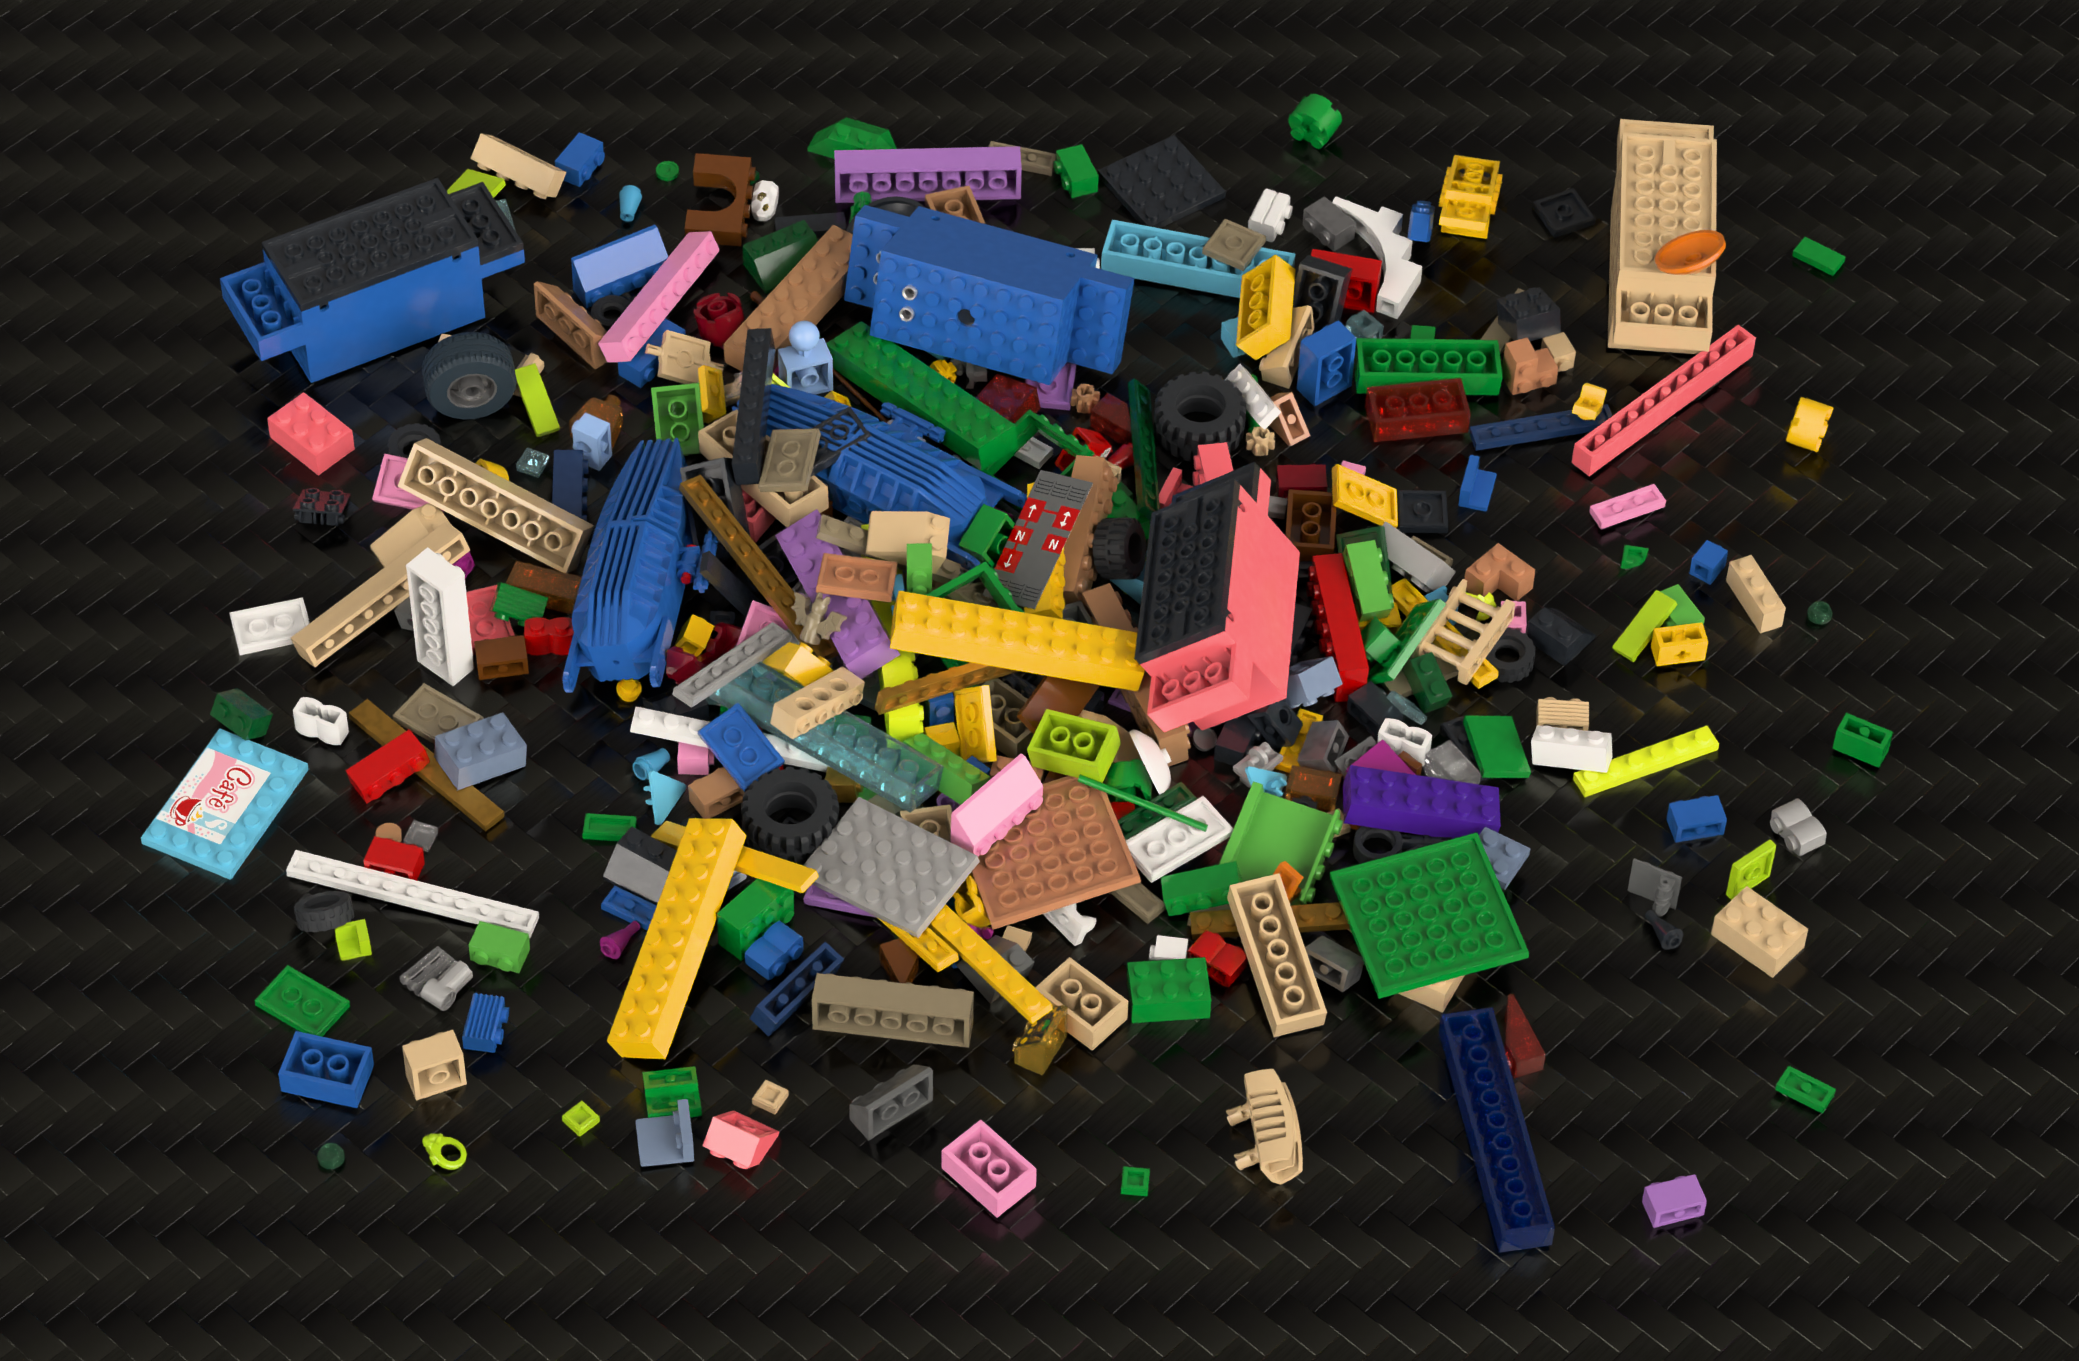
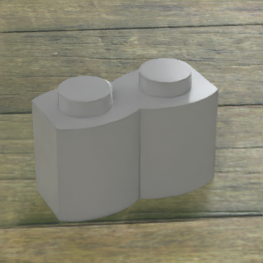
(1798, 827)

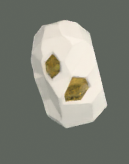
(764, 200)

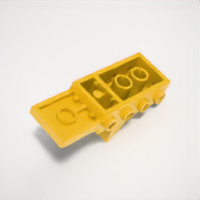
(1469, 196)

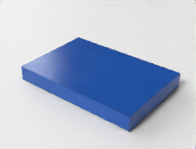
(740, 746)

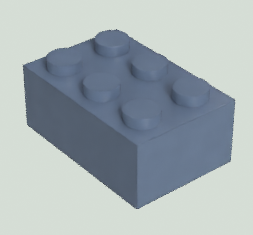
(480, 751)

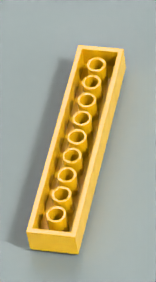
(1015, 640)
(676, 938)

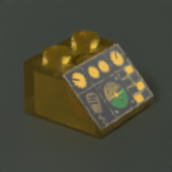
(1041, 1040)

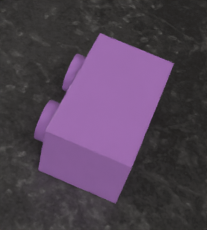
(1674, 1200)

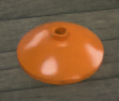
(1690, 252)

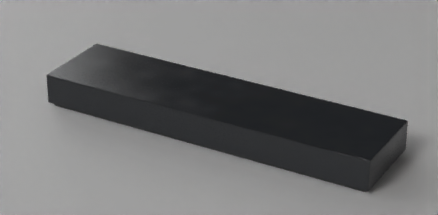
(726, 583)

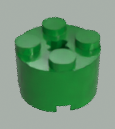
(1314, 120)
(1131, 778)

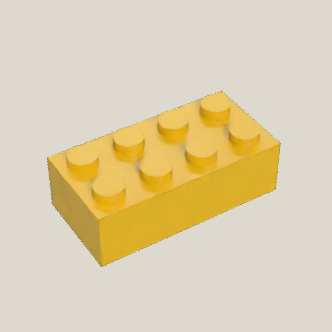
(1265, 307)

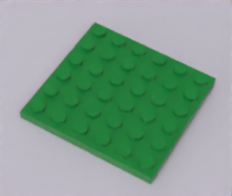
(1428, 915)

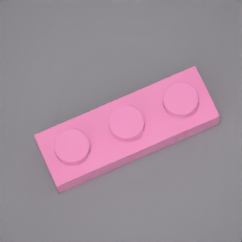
(1627, 506)

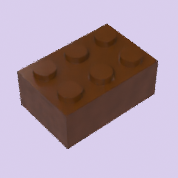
(1311, 523)

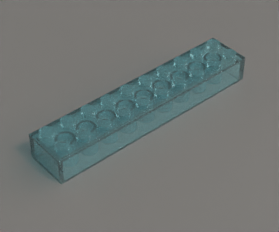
(840, 742)

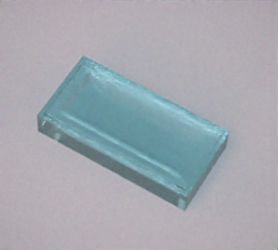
(1407, 707)

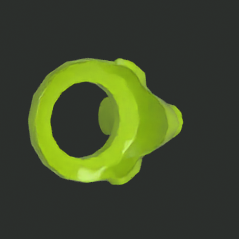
(433, 1145)

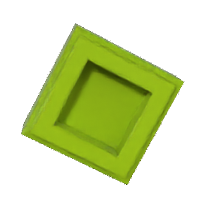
(580, 1118)

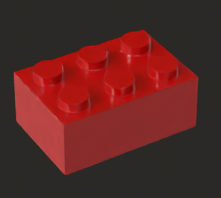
(1363, 282)

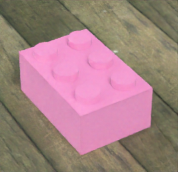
(988, 1168)

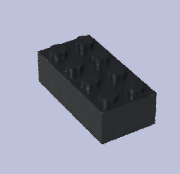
(721, 479)

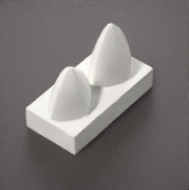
(1071, 923)

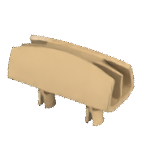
(1274, 1127)

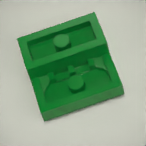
(668, 1086)

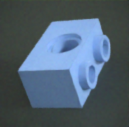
(594, 438)

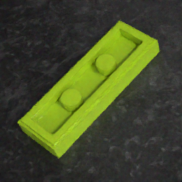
(536, 400)
(1641, 628)

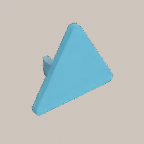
(1272, 781)
(664, 794)

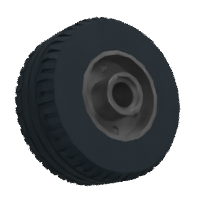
(469, 375)

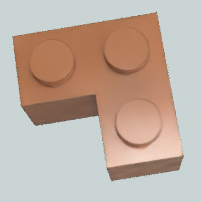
(1526, 368)
(1500, 571)

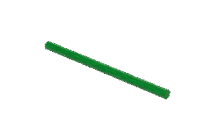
(1143, 803)

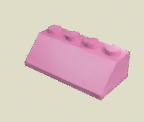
(996, 807)

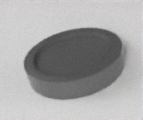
(1205, 739)

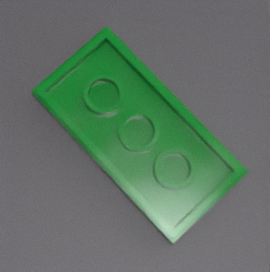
(1409, 635)

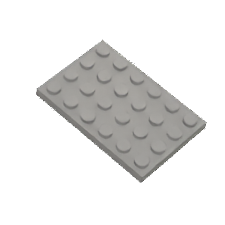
(890, 867)

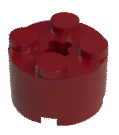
(718, 317)

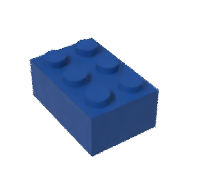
(1326, 363)
(326, 1069)

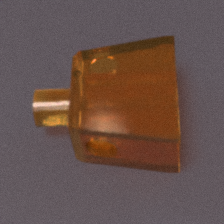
(606, 410)

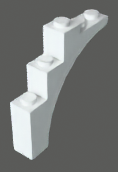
(1382, 234)

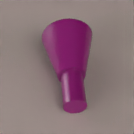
(614, 943)

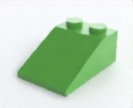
(678, 415)

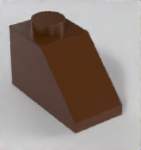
(899, 961)

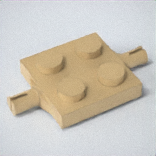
(681, 357)

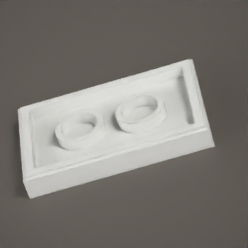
(268, 625)

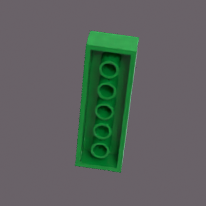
(1421, 360)

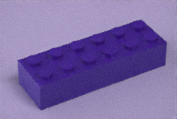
(1418, 803)

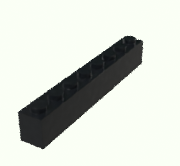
(753, 406)
(1240, 733)

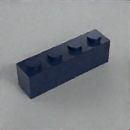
(569, 481)
(795, 989)

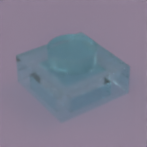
(532, 462)

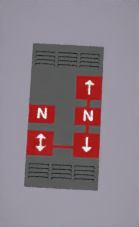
(1040, 536)

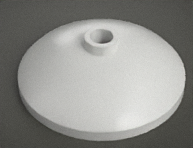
(1154, 759)

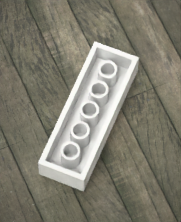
(440, 616)

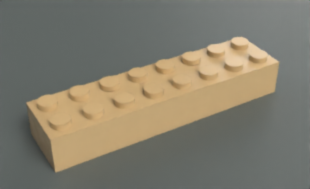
(495, 506)

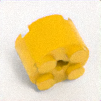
(1809, 424)

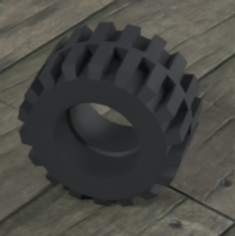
(1119, 548)

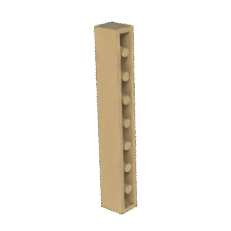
(372, 598)

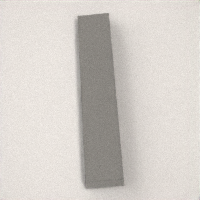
(731, 664)

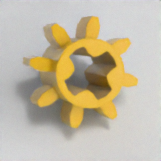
(945, 369)

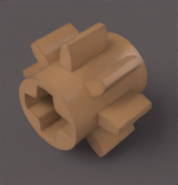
(1084, 398)

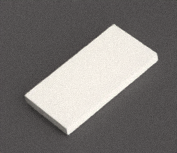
(1173, 843)

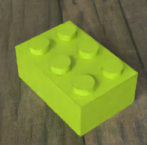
(1073, 745)

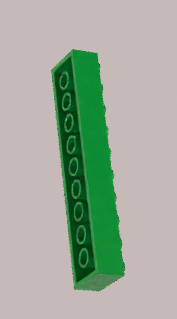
(906, 382)

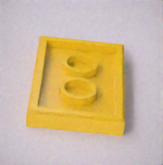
(1364, 496)
(975, 723)

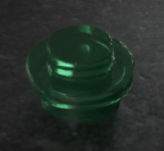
(1819, 613)
(330, 1156)

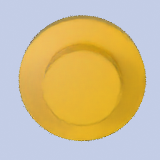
(629, 689)

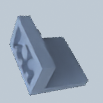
(666, 1138)

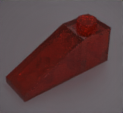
(1520, 1042)

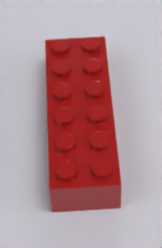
(1337, 622)

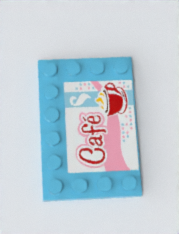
(224, 804)

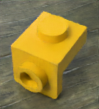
(1590, 402)

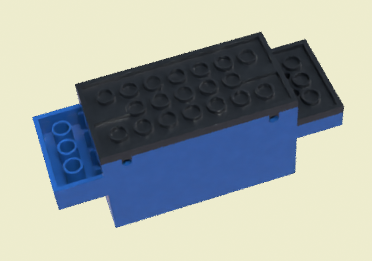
(374, 277)

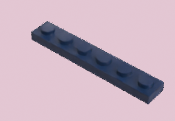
(1534, 428)

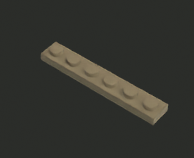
(855, 540)

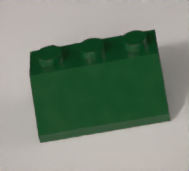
(777, 253)

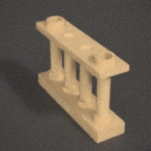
(1476, 649)

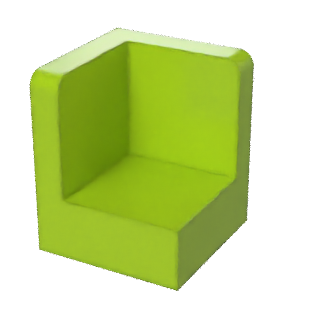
(353, 940)

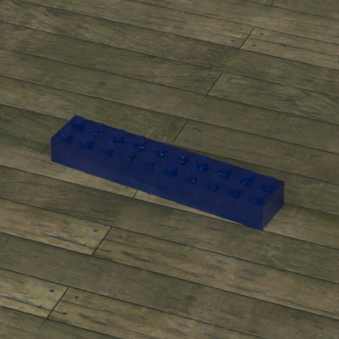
(1496, 1130)

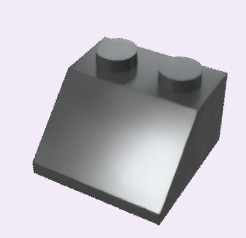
(1011, 953)

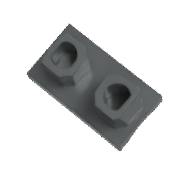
(973, 372)

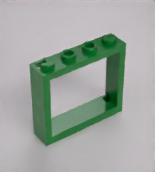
(1026, 428)
(990, 580)

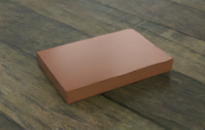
(857, 577)

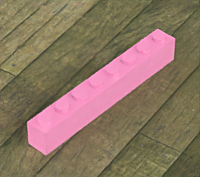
(658, 297)

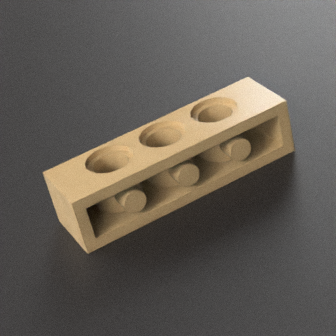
(817, 702)

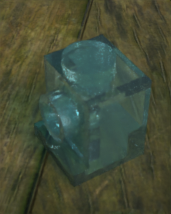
(1364, 326)

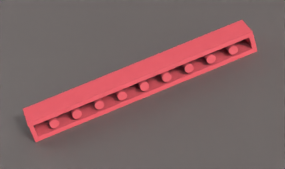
(1663, 400)

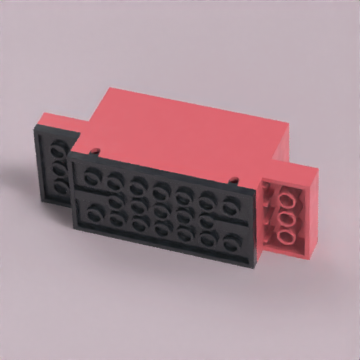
(1217, 603)

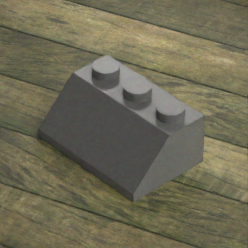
(892, 1100)

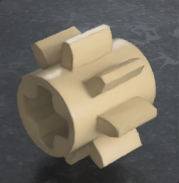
(1260, 441)

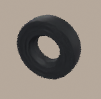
(607, 303)

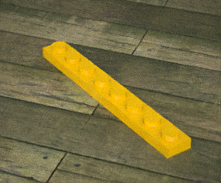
(990, 965)

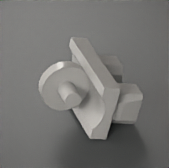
(1259, 757)

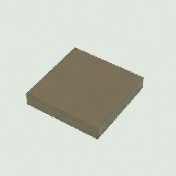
(1234, 244)

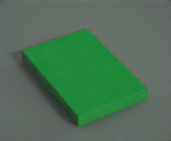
(1496, 747)
(302, 1002)

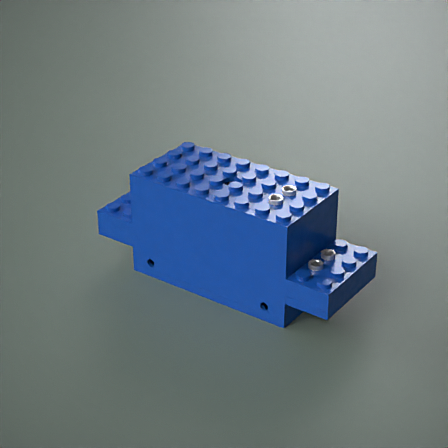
(986, 294)

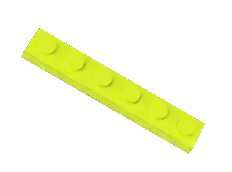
(1647, 761)

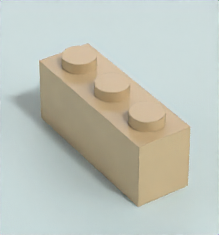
(1755, 594)

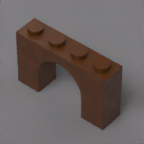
(733, 175)

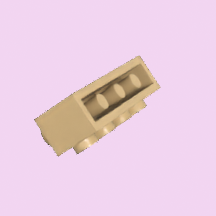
(518, 165)

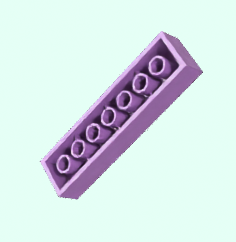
(917, 172)
(863, 637)

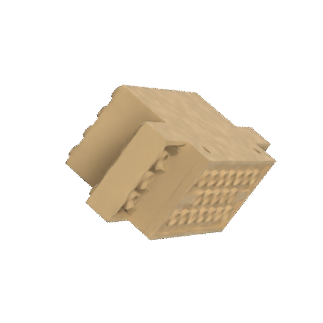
(1659, 194)

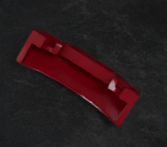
(684, 665)

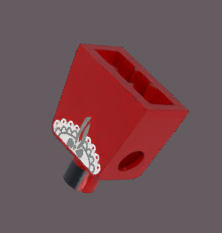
(1093, 440)

